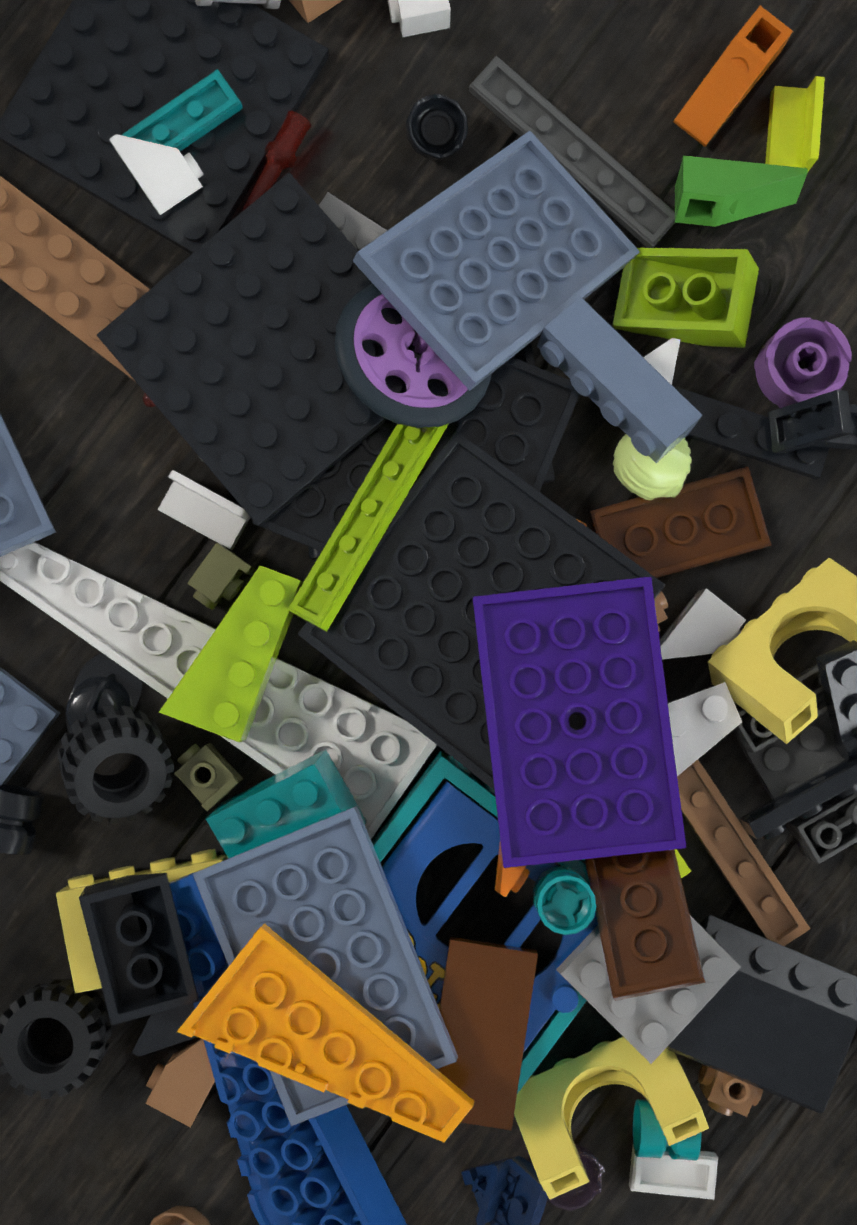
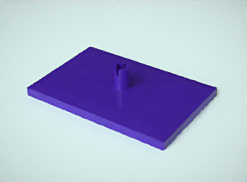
(592, 787)

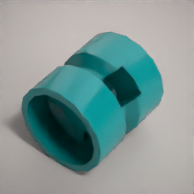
(564, 900)
(650, 1140)

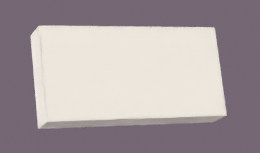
(675, 1176)

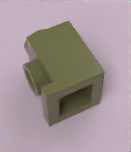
(219, 576)
(223, 775)

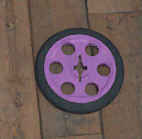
(367, 374)

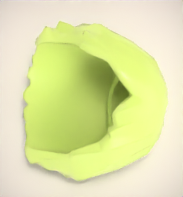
(649, 478)

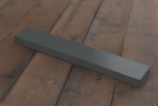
(582, 158)

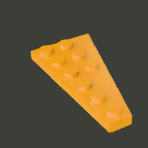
(312, 1031)

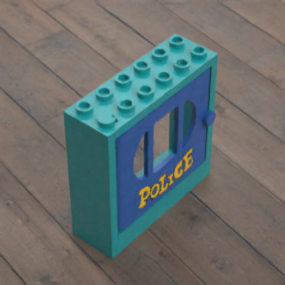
(454, 821)

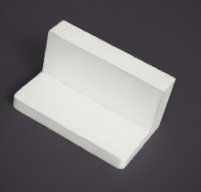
(204, 511)

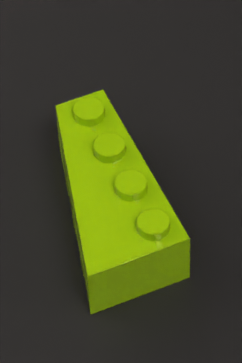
(235, 664)

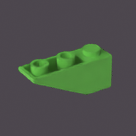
(727, 190)

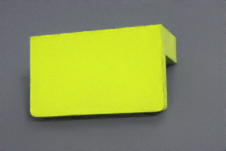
(795, 125)

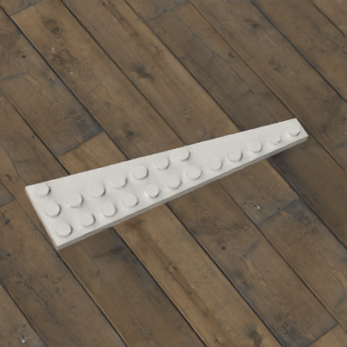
(297, 712)

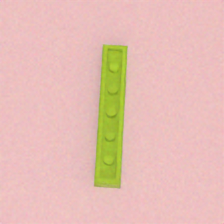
(364, 524)

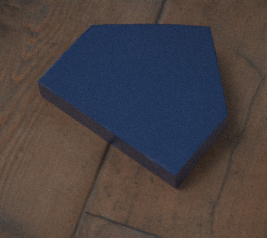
(507, 1192)

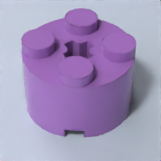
(805, 339)

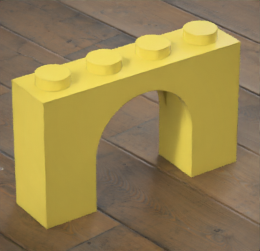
(747, 664)
(76, 937)
(550, 1098)

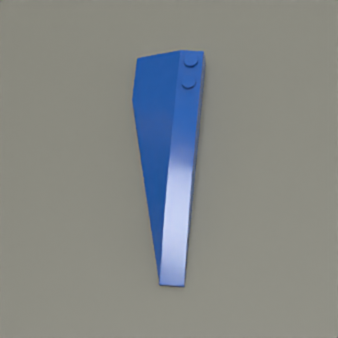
(296, 1172)

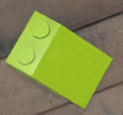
(688, 295)

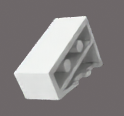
(701, 723)

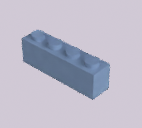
(617, 380)

